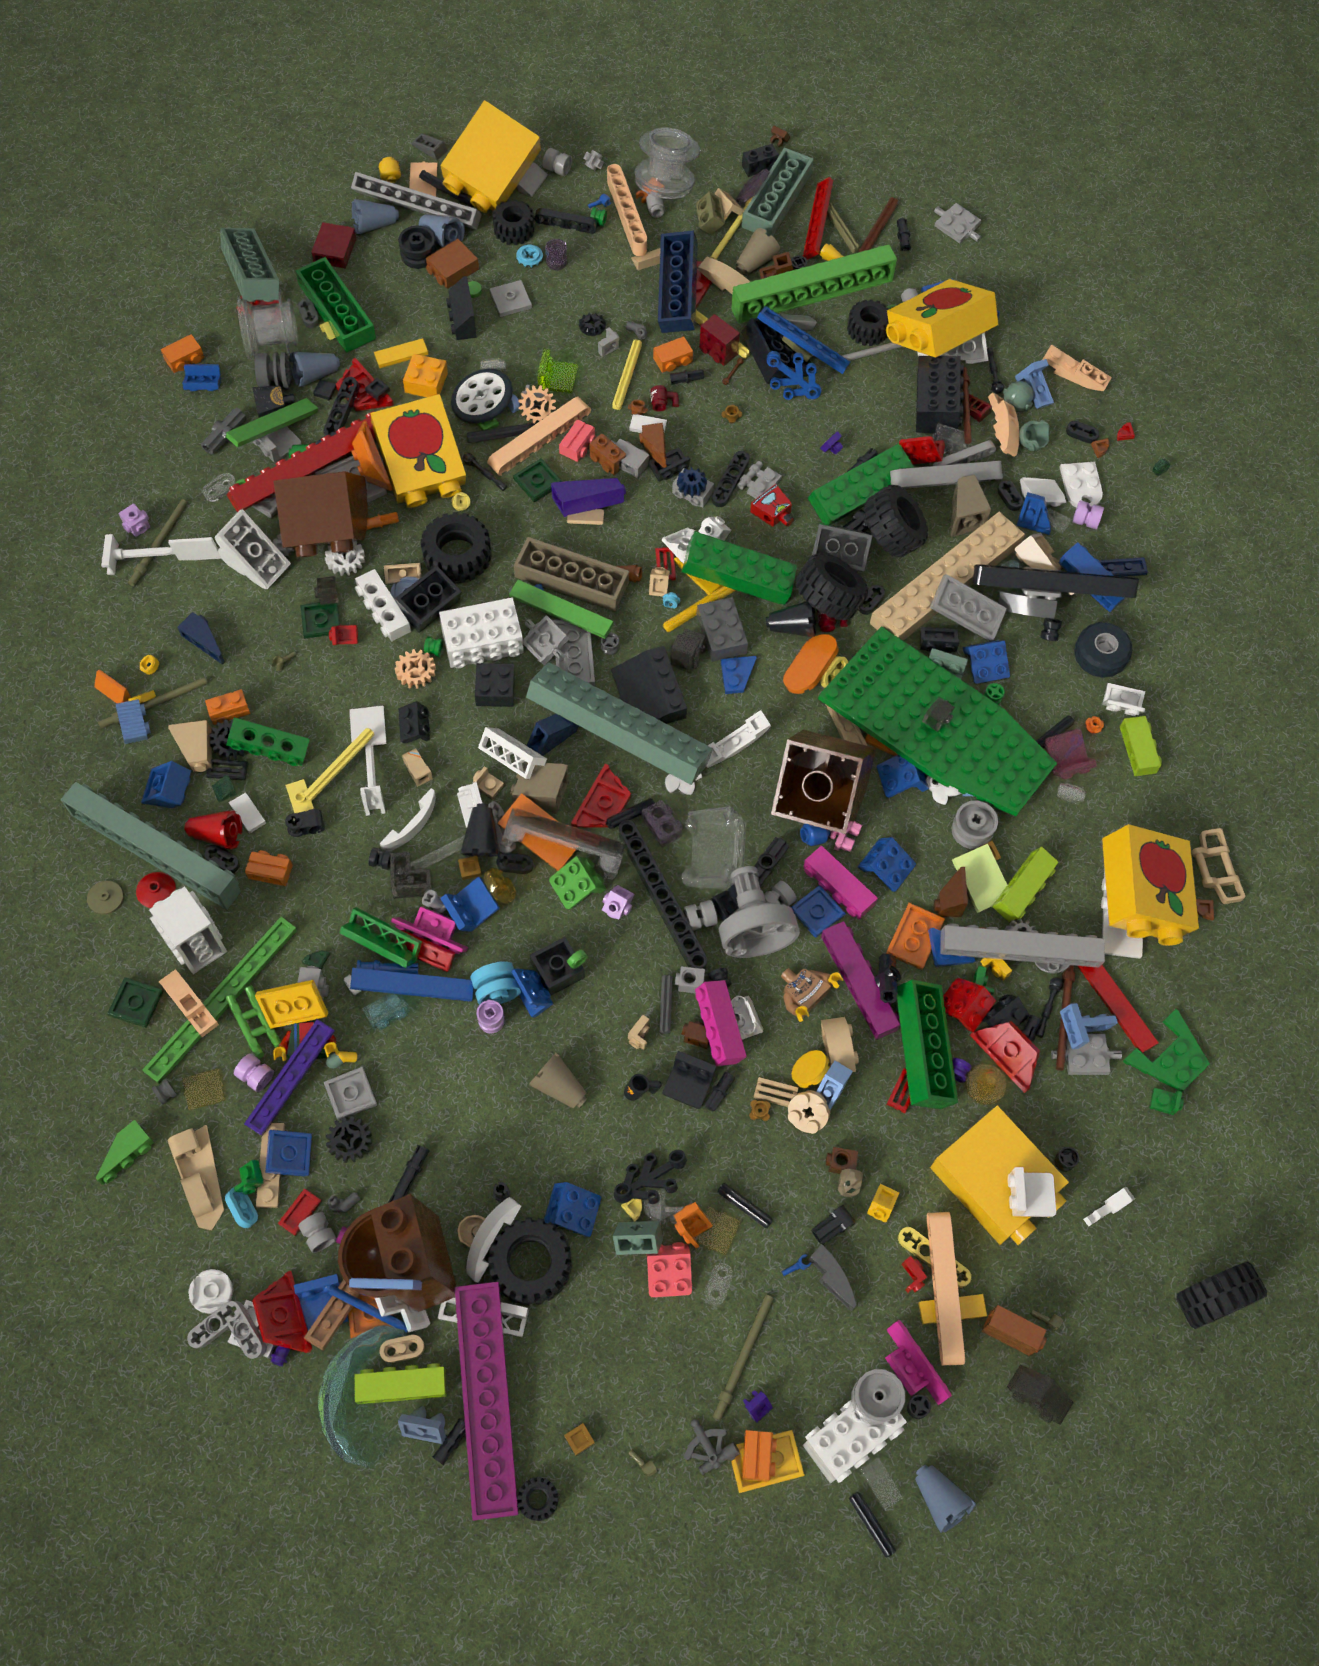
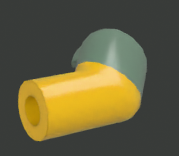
(336, 1060)

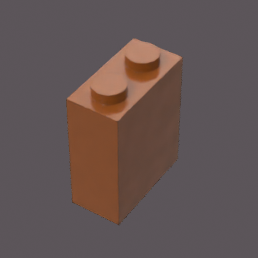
(452, 263)
(1014, 1331)

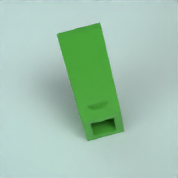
(125, 1148)

